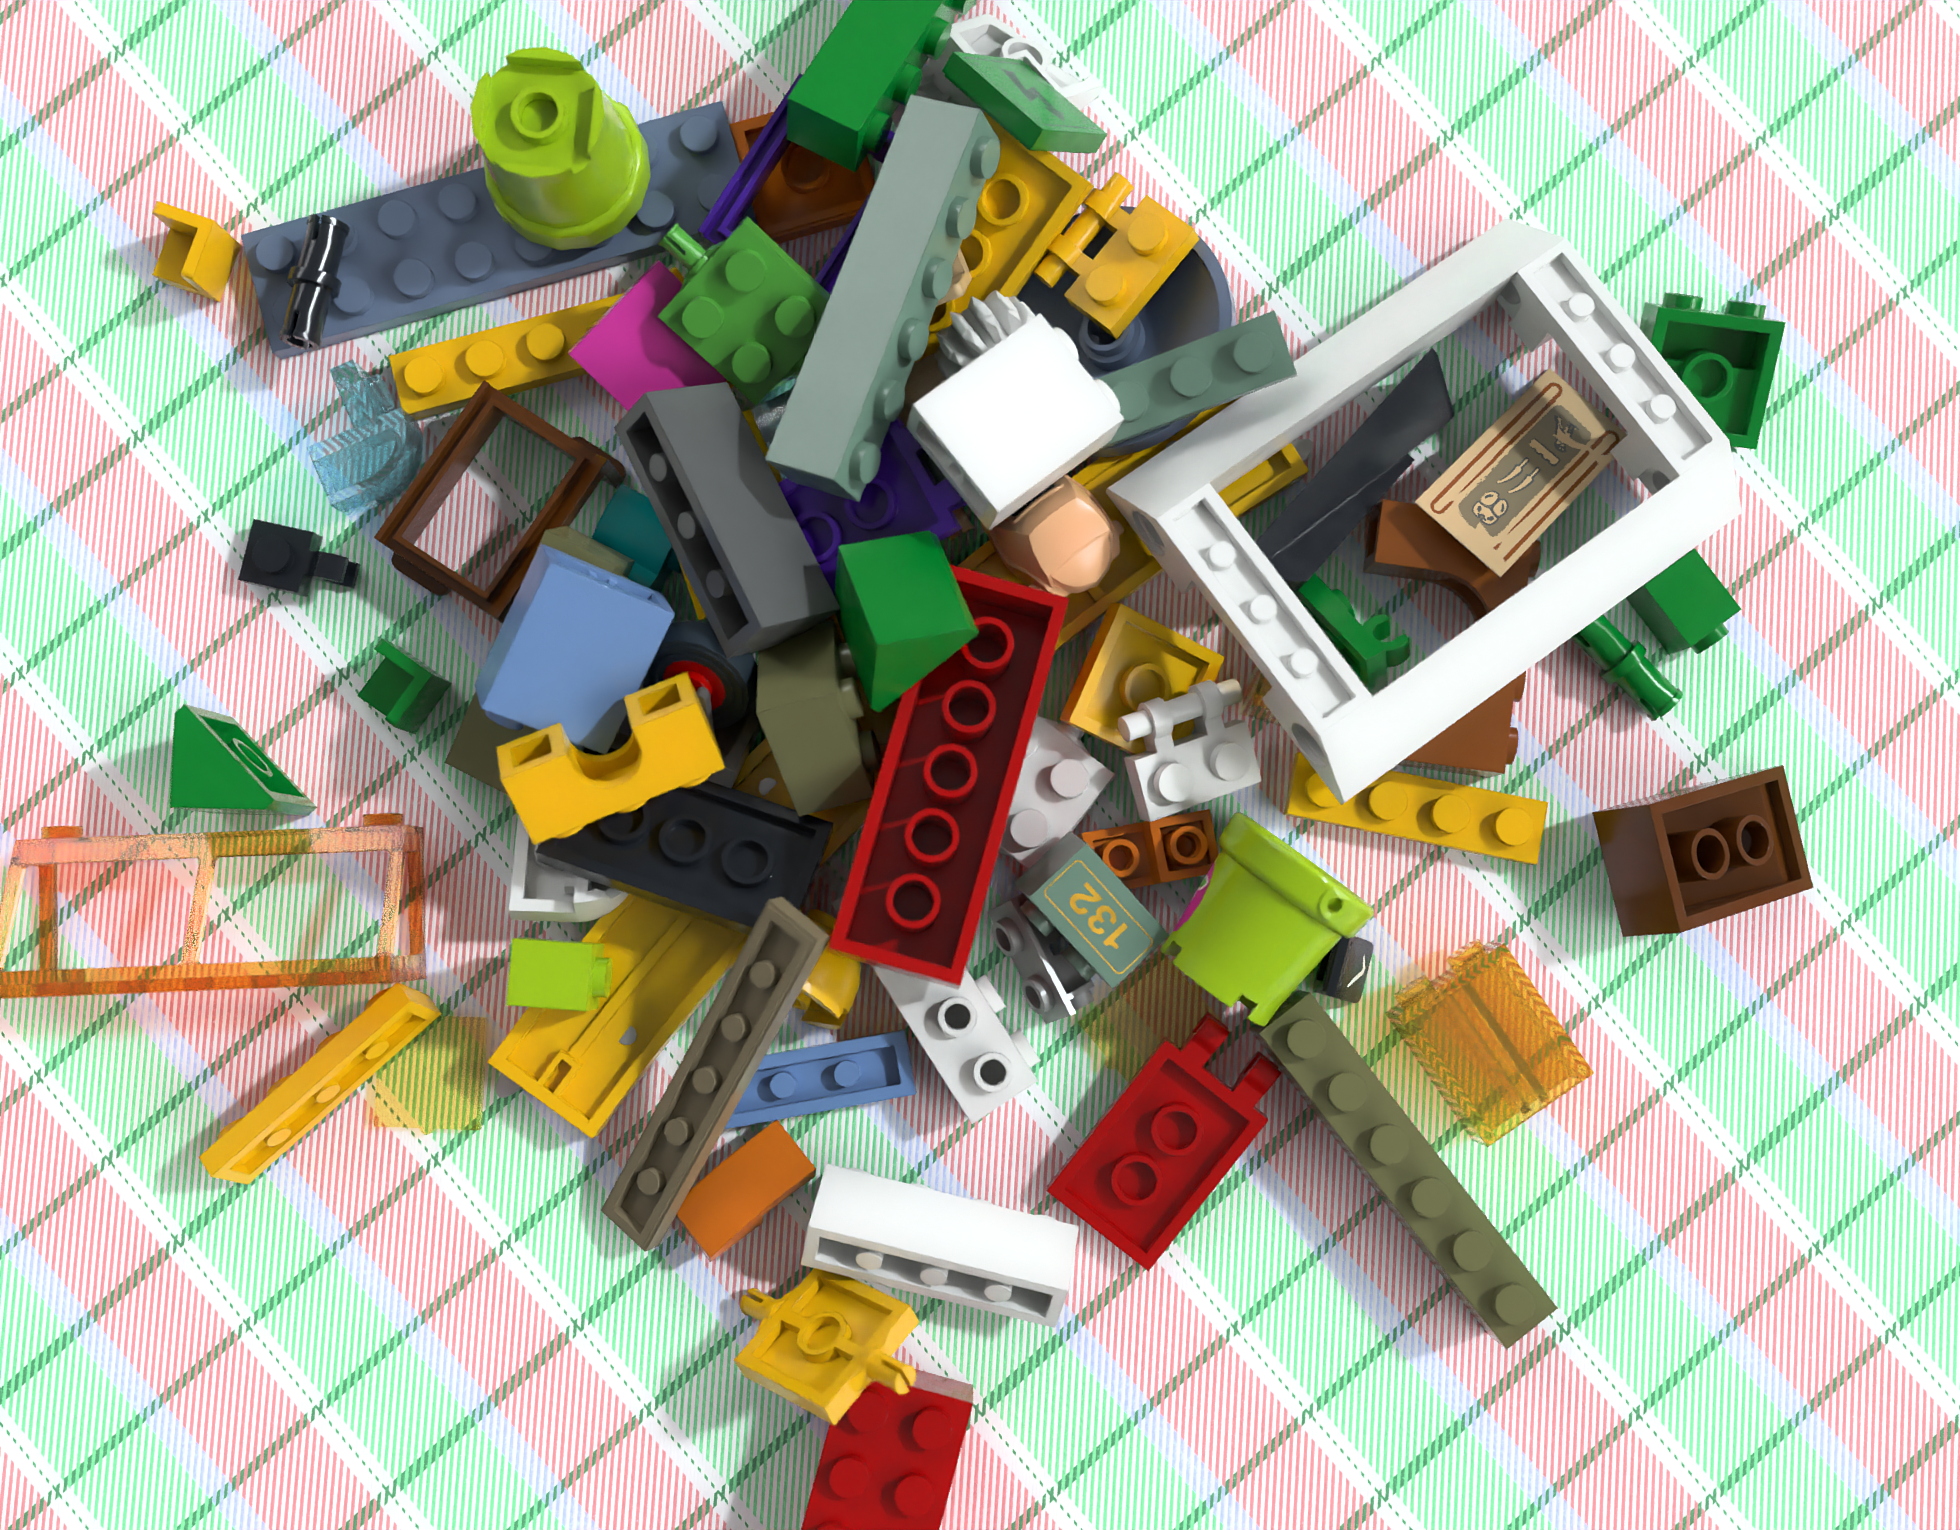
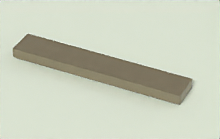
(715, 1072)

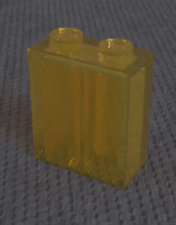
(1487, 1040)

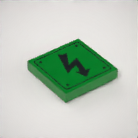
(1023, 103)

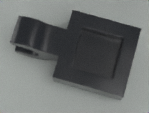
(289, 560)

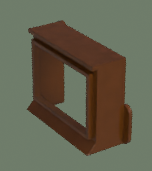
(446, 468)

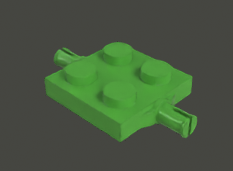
(744, 307)

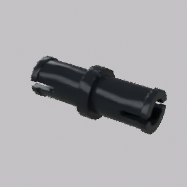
(314, 282)

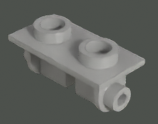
(1048, 980)

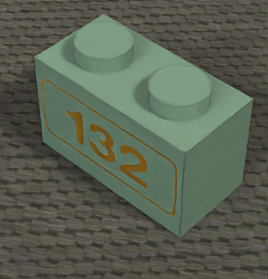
(1091, 911)

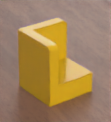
(195, 253)

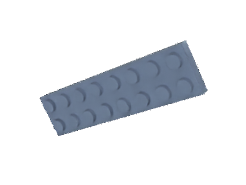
(450, 248)

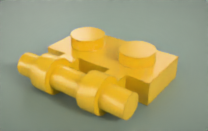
(1129, 265)

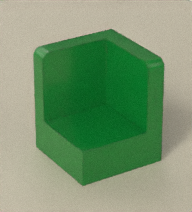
(403, 688)

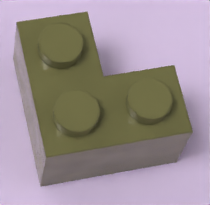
(812, 720)

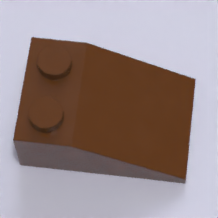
(1702, 852)

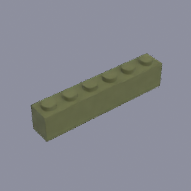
(1404, 1169)

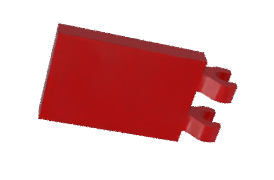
(1164, 1144)

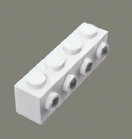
(964, 1038)
(941, 1245)

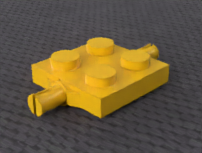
(826, 1342)

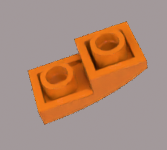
(1157, 850)
(743, 1189)

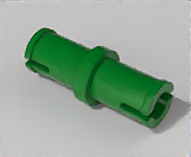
(1628, 667)

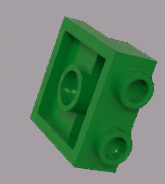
(1719, 357)

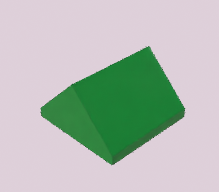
(899, 611)
(226, 771)

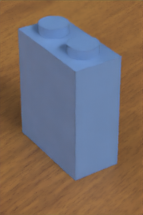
(572, 650)

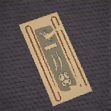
(1522, 472)

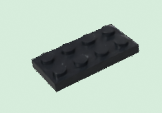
(699, 852)

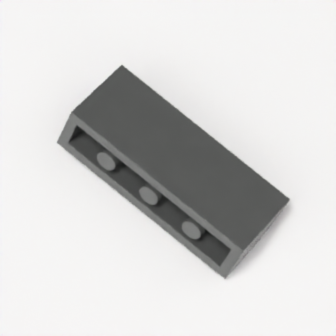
(725, 517)

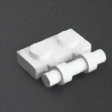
(1195, 767)

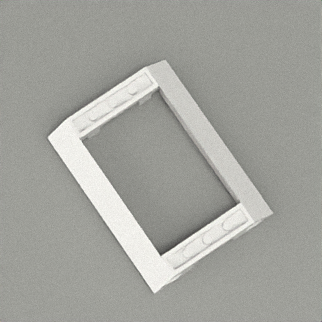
(1313, 690)

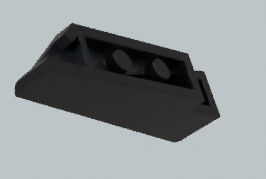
(1357, 474)

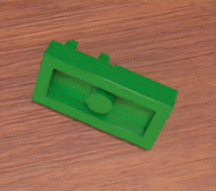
(1356, 643)

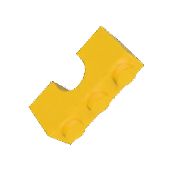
(564, 788)

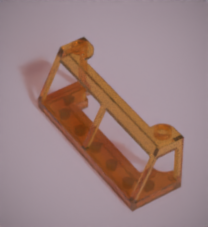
(69, 846)

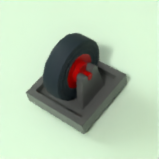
(722, 685)

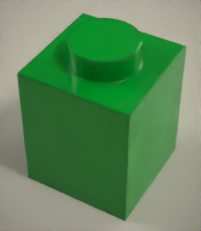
(1685, 605)

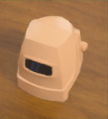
(1058, 540)

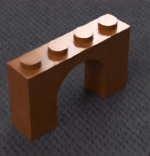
(1414, 546)

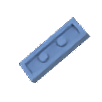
(827, 1078)

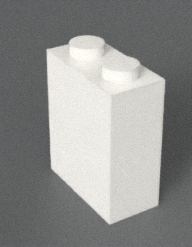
(1015, 420)

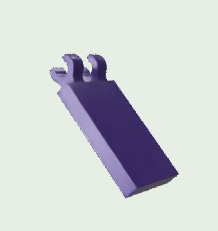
(895, 503)

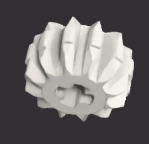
(978, 330)

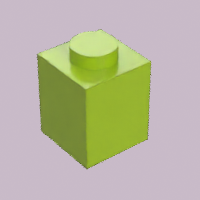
(558, 974)

